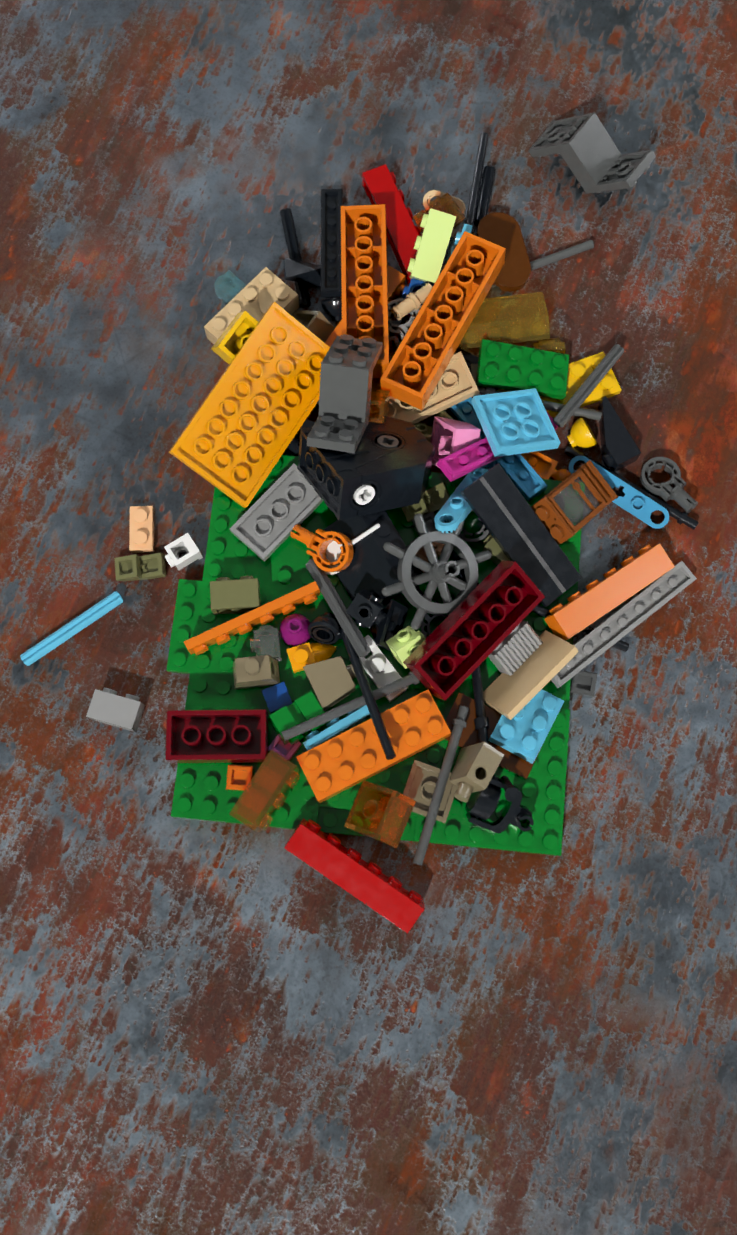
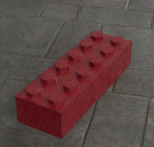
(474, 629)

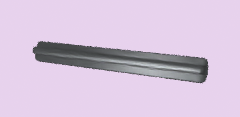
(588, 385)
(339, 609)

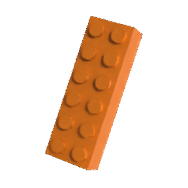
(358, 751)

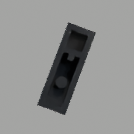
(616, 443)

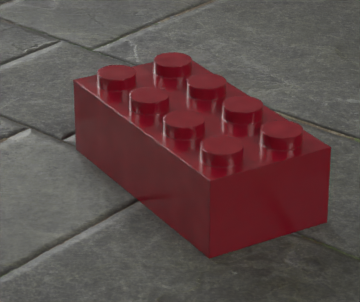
(216, 736)

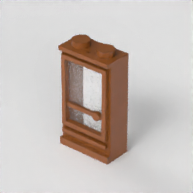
(574, 502)

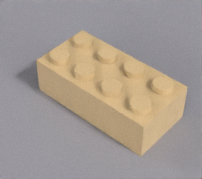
(254, 299)

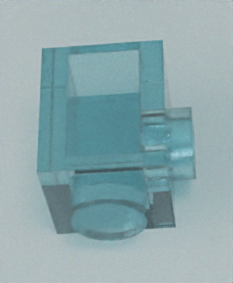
(228, 286)

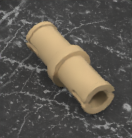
(412, 302)

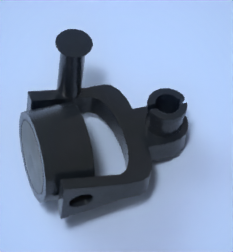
(483, 804)

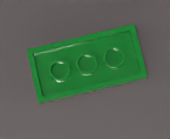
(522, 368)

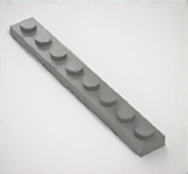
(625, 620)

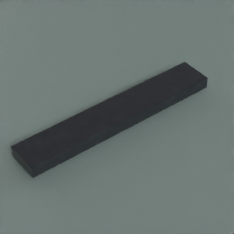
(331, 242)

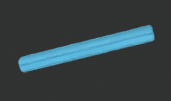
(71, 628)

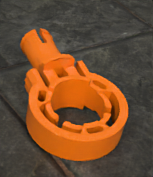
(320, 543)

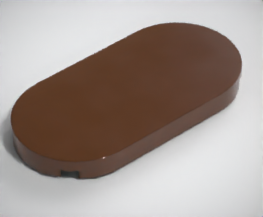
(506, 232)

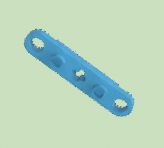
(633, 501)

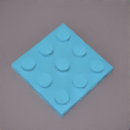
(515, 422)

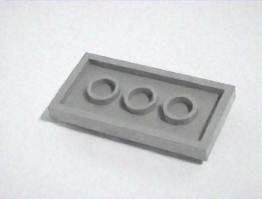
(276, 513)

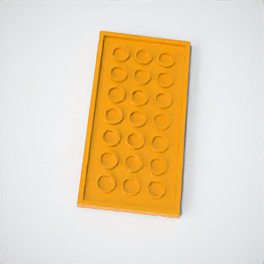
(255, 407)

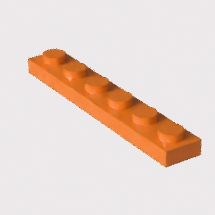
(244, 623)

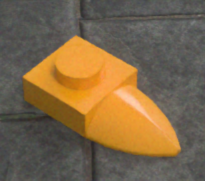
(309, 654)

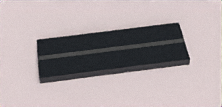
(520, 533)

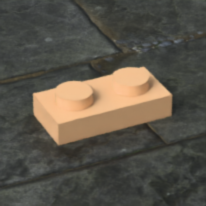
(141, 529)

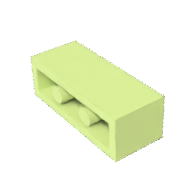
(431, 246)

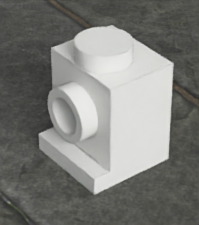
(180, 545)

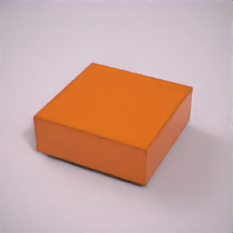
(238, 777)

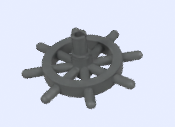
(436, 572)

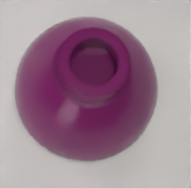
(294, 630)

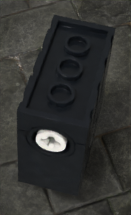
(383, 473)

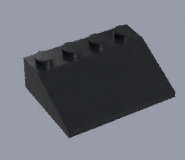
(371, 565)

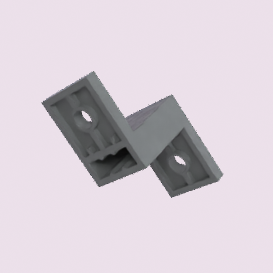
(592, 154)
(345, 393)

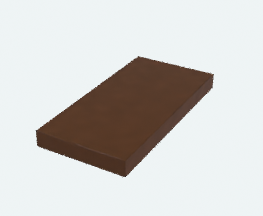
(470, 735)

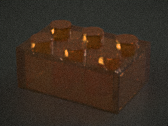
(265, 792)

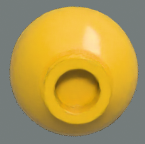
(581, 435)

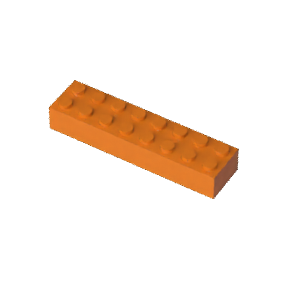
(365, 277)
(443, 320)

